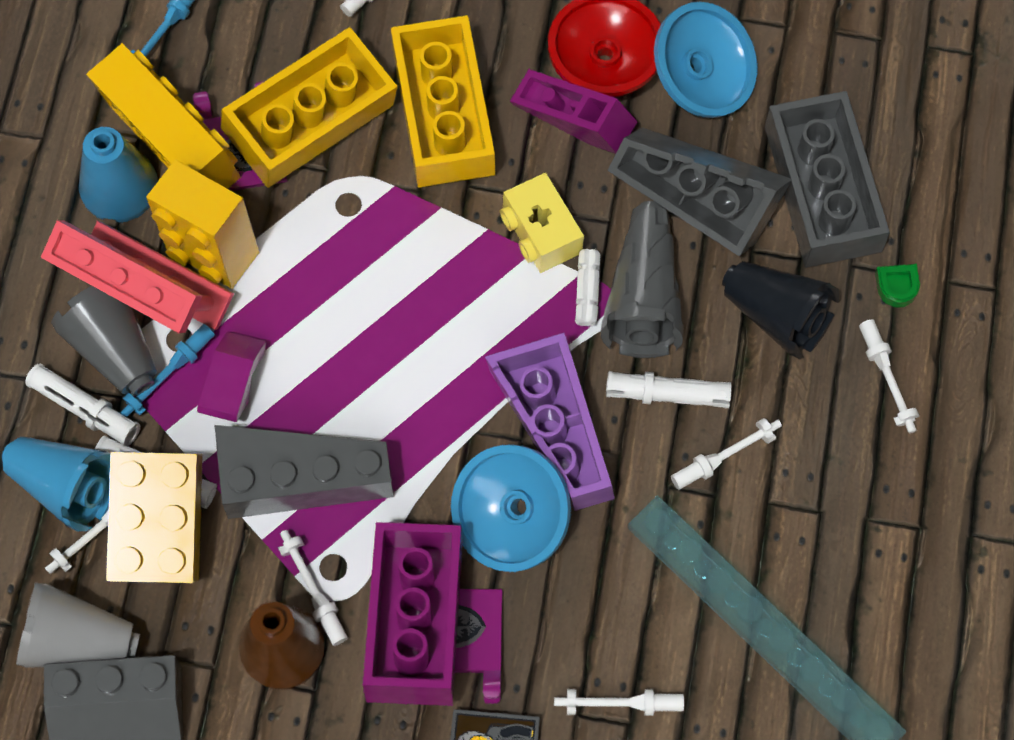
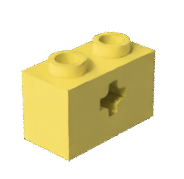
(542, 223)

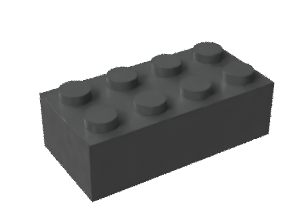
(832, 185)

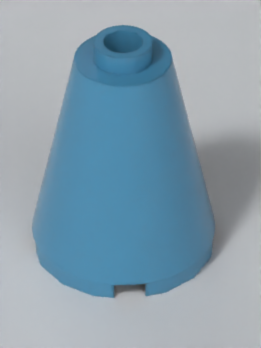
(114, 176)
(62, 478)

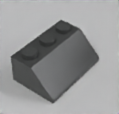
(114, 699)

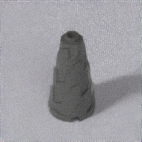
(644, 293)

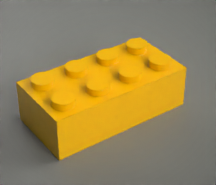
(443, 101)
(308, 107)
(160, 117)

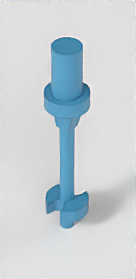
(176, 10)
(185, 353)

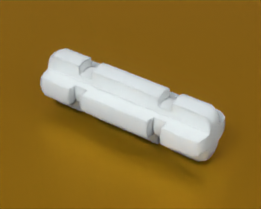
(587, 287)

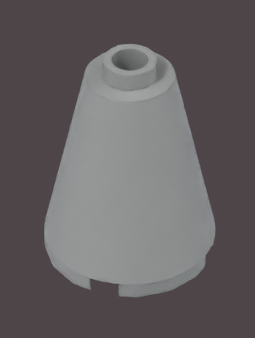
(71, 630)

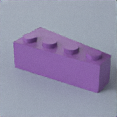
(551, 406)

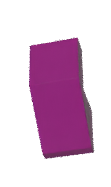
(230, 376)

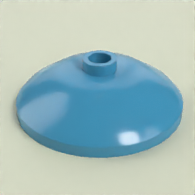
(718, 52)
(487, 509)

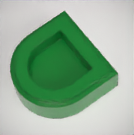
(897, 284)

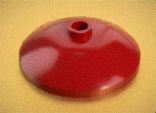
(604, 28)

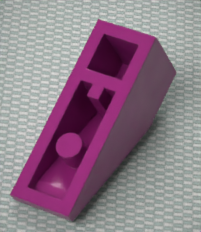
(575, 110)

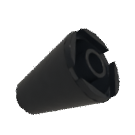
(782, 304)

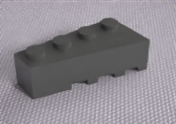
(701, 186)
(297, 471)

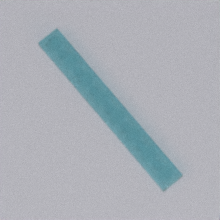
(762, 625)

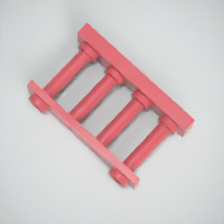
(137, 275)

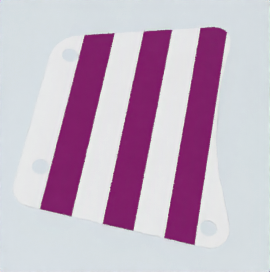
(373, 338)

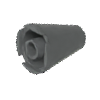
(109, 339)

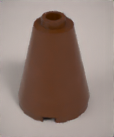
(281, 645)

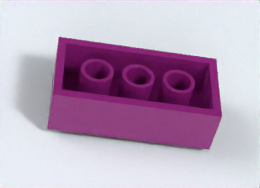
(413, 614)

